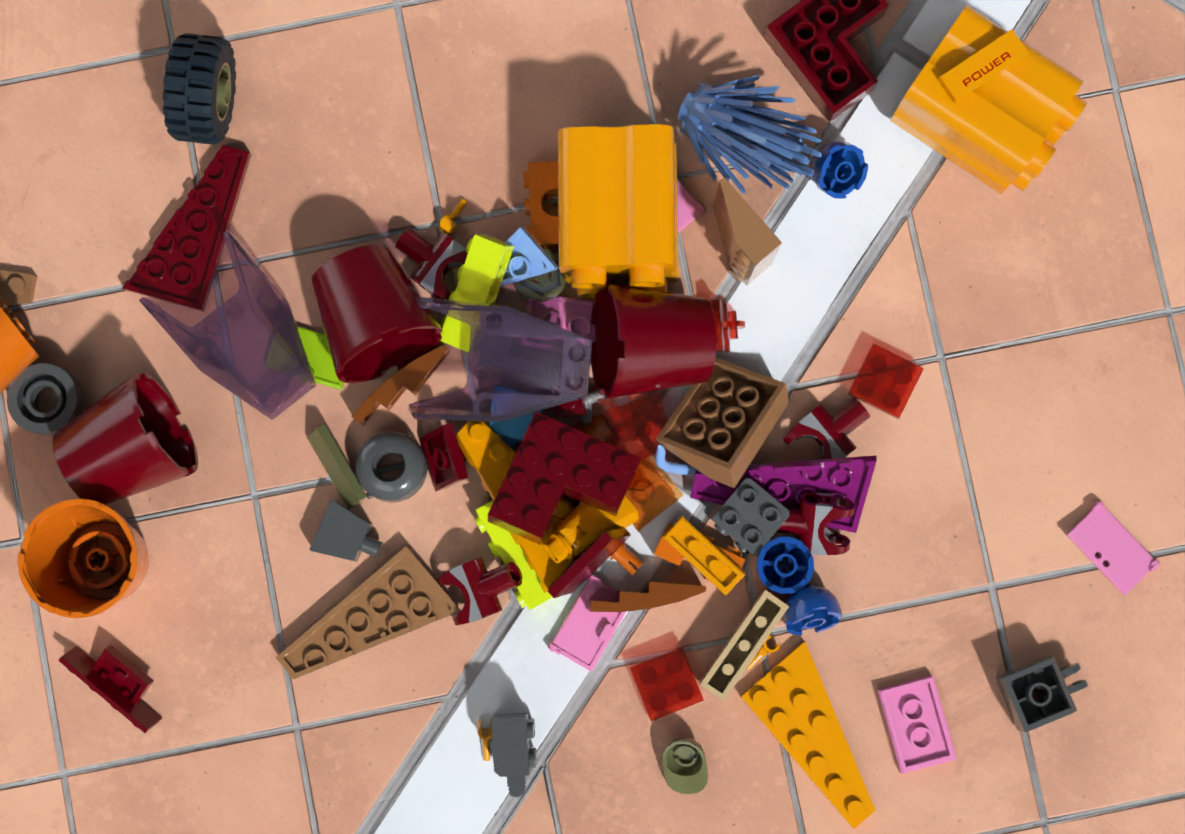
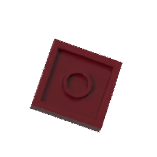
(444, 457)

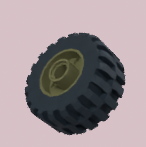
(199, 88)

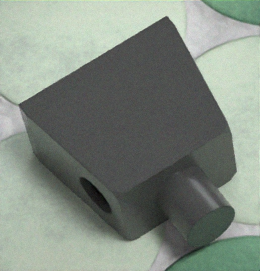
(344, 535)

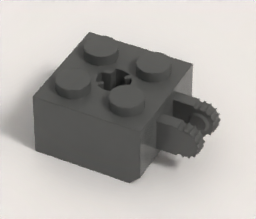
(1054, 698)
(513, 750)

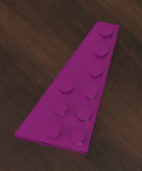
(789, 480)

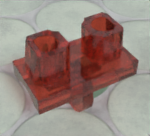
(724, 327)

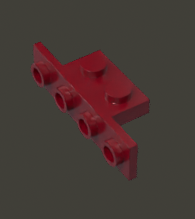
(116, 682)

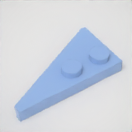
(526, 259)

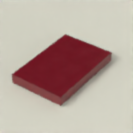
(588, 562)

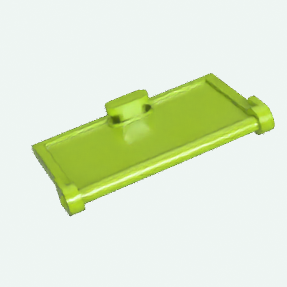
(319, 358)

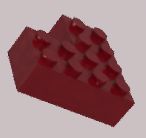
(816, 49)
(555, 463)

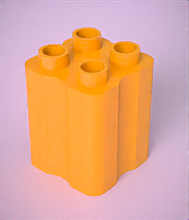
(1002, 124)
(618, 207)

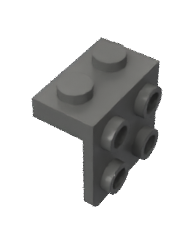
(750, 516)

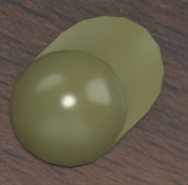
(685, 766)

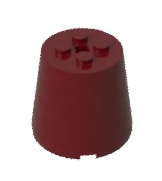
(371, 314)
(650, 340)
(125, 443)

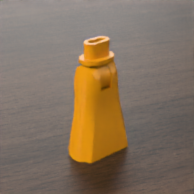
(584, 527)

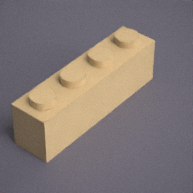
(743, 645)

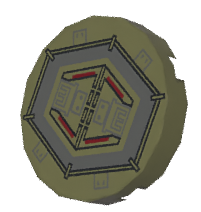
(543, 286)

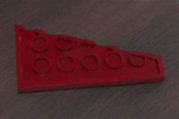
(191, 244)

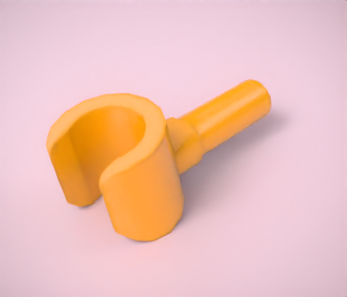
(447, 224)
(762, 652)
(485, 735)

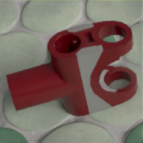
(432, 260)
(830, 430)
(812, 519)
(481, 587)

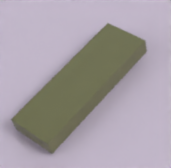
(336, 466)

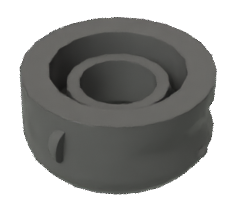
(24, 393)
(368, 466)

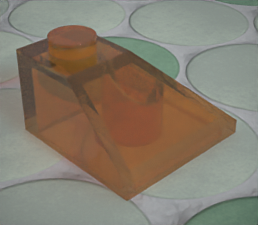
(651, 492)

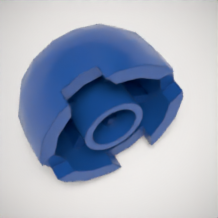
(839, 169)
(797, 561)
(811, 608)

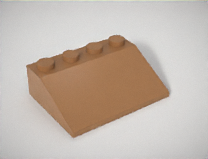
(745, 237)
(725, 421)

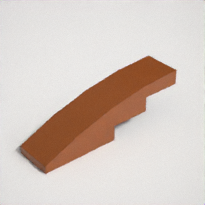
(410, 377)
(656, 595)

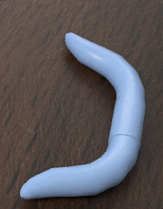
(672, 467)

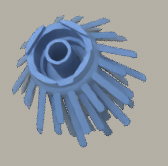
(743, 133)

